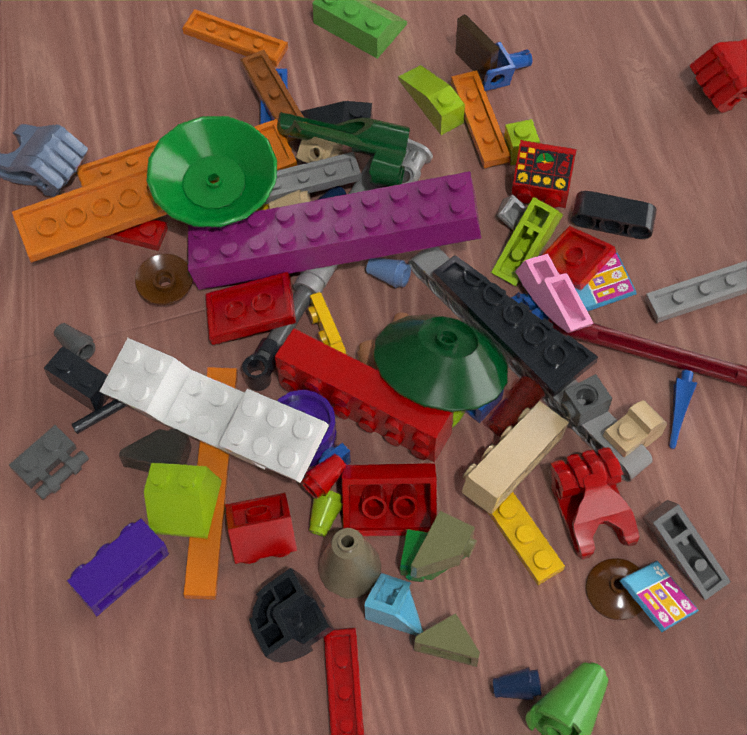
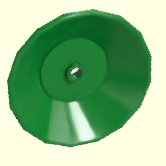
(210, 151)

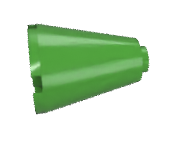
(571, 704)

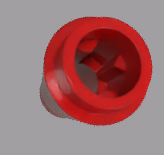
(323, 476)

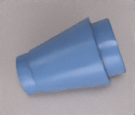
(390, 271)

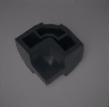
(289, 617)

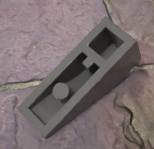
(686, 548)

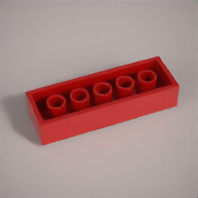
(361, 395)

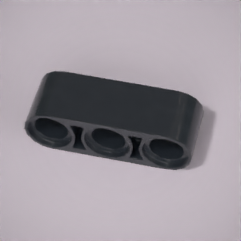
(614, 215)

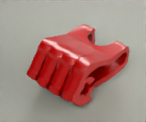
(723, 73)
(590, 497)

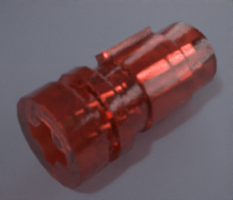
(523, 395)

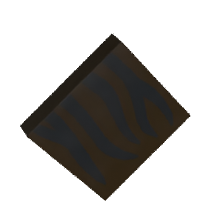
(475, 47)

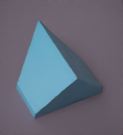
(393, 605)

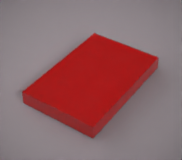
(250, 308)

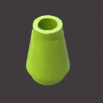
(324, 513)

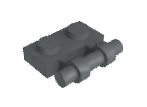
(43, 457)

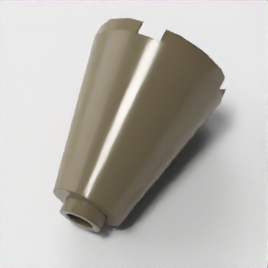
(349, 564)

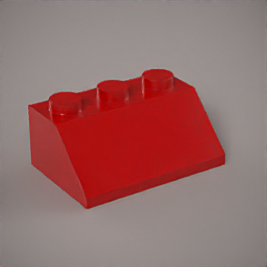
(389, 498)

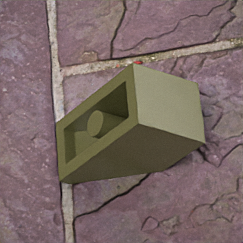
(444, 546)

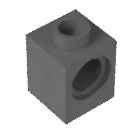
(588, 389)

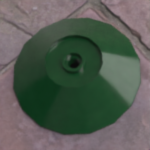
(440, 362)

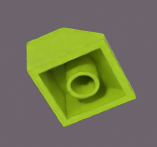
(181, 499)

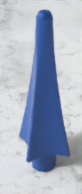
(683, 393)

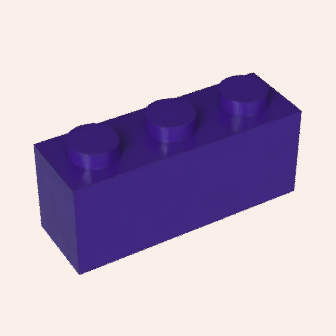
(118, 566)

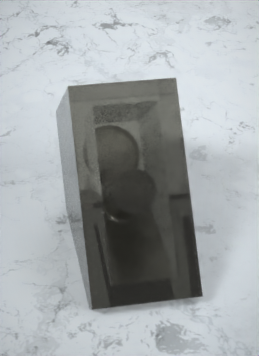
(157, 447)

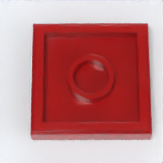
(579, 255)

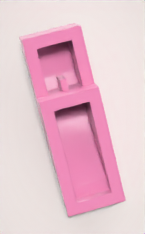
(554, 293)

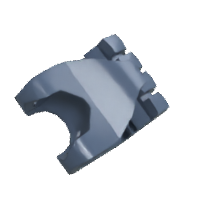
(44, 158)

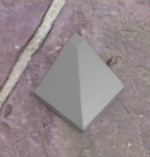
(511, 211)

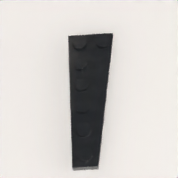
(532, 342)

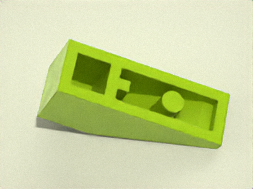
(434, 98)
(527, 239)

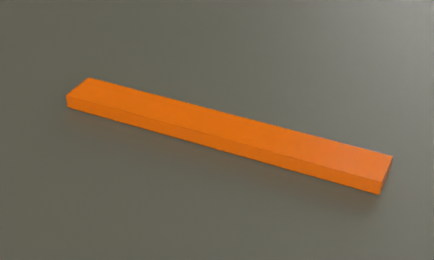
(205, 554)

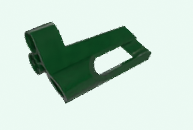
(370, 137)

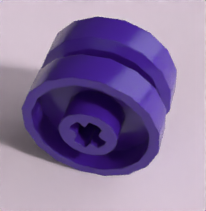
(318, 407)

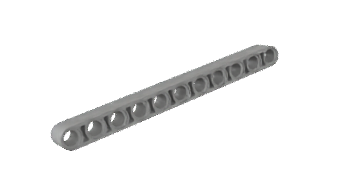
(591, 432)

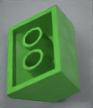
(359, 23)

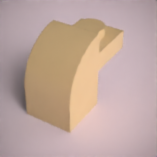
(637, 427)

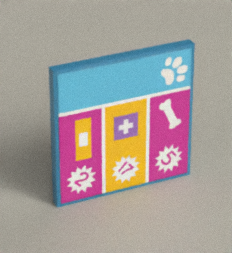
(607, 286)
(659, 596)

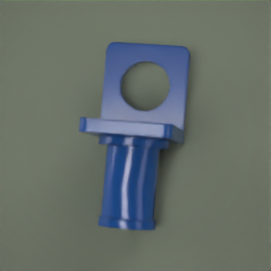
(506, 66)

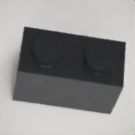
(77, 378)

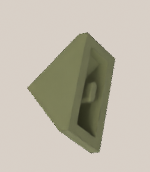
(448, 641)

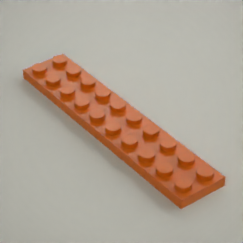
(107, 206)

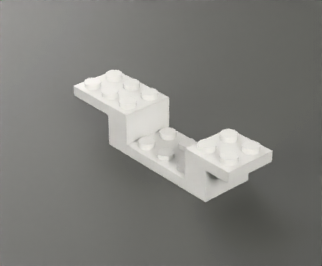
(213, 412)

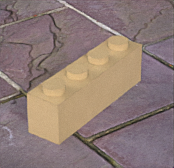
(514, 457)

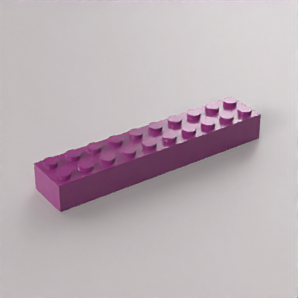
(336, 231)

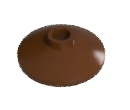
(163, 269)
(605, 597)

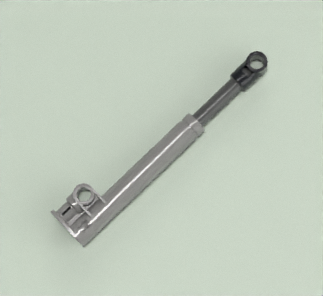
(316, 279)

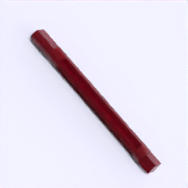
(660, 352)

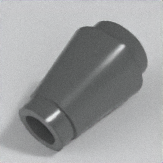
(75, 341)

